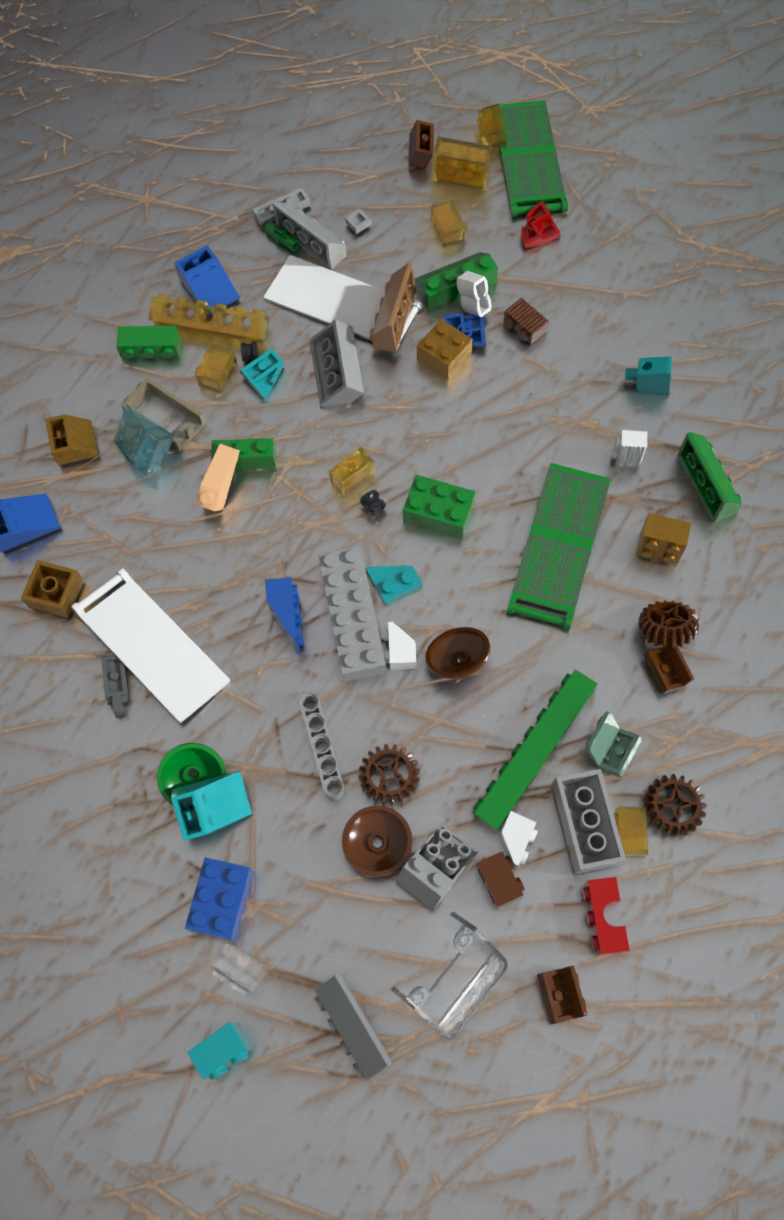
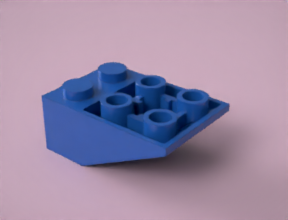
(206, 278)
(25, 520)
(284, 608)

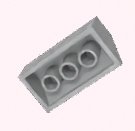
(311, 235)
(336, 365)
(588, 821)
(353, 1027)

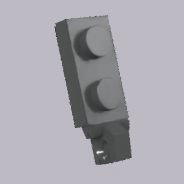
(115, 683)

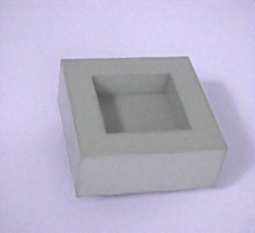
(358, 221)

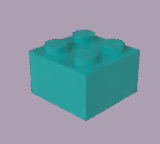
(219, 1051)

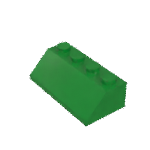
(441, 284)
(709, 477)

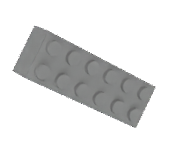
(352, 614)

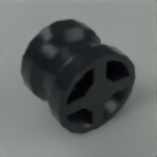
(249, 351)
(372, 503)

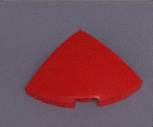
(539, 227)

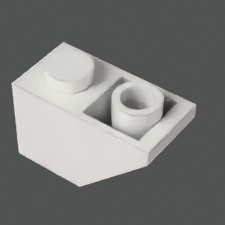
(401, 648)
(516, 835)

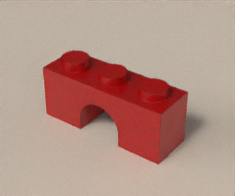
(606, 938)

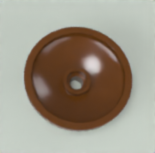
(458, 652)
(371, 825)

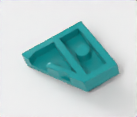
(263, 372)
(393, 581)

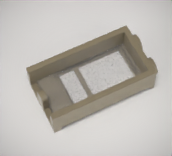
(166, 411)

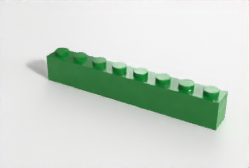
(534, 751)

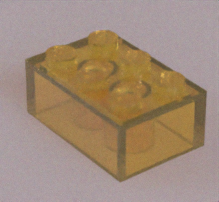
(461, 163)

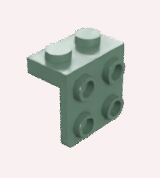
(612, 746)

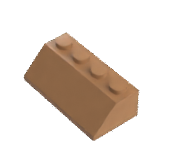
(394, 310)

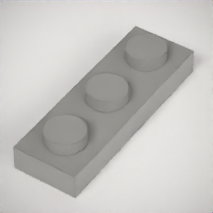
(265, 212)

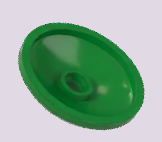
(179, 760)

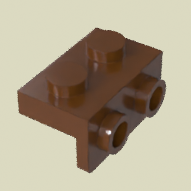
(668, 668)
(562, 994)

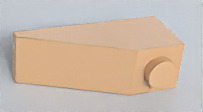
(218, 479)

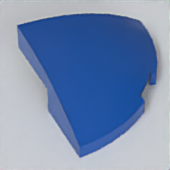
(469, 325)

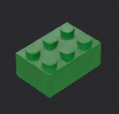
(438, 506)

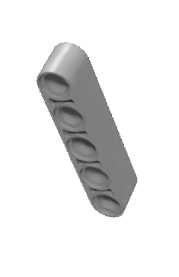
(321, 735)

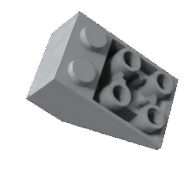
(436, 866)

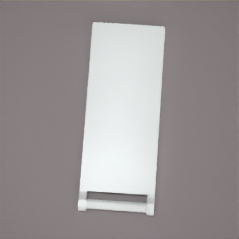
(329, 296)
(152, 646)

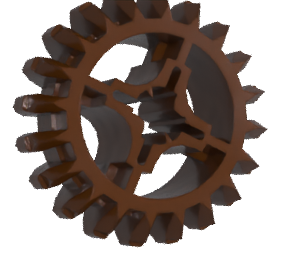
(668, 624)
(397, 757)
(675, 787)

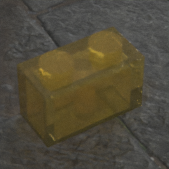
(491, 126)
(448, 223)
(215, 368)
(352, 471)
(632, 830)

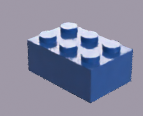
(219, 899)

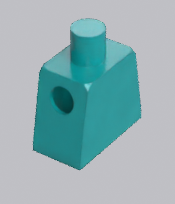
(652, 375)

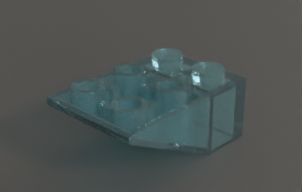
(142, 441)

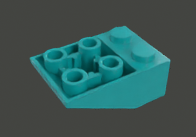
(210, 804)

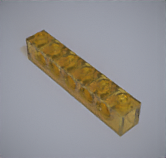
(160, 313)

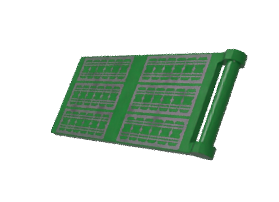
(531, 158)
(559, 543)

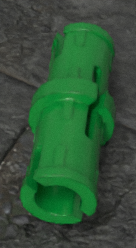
(289, 242)

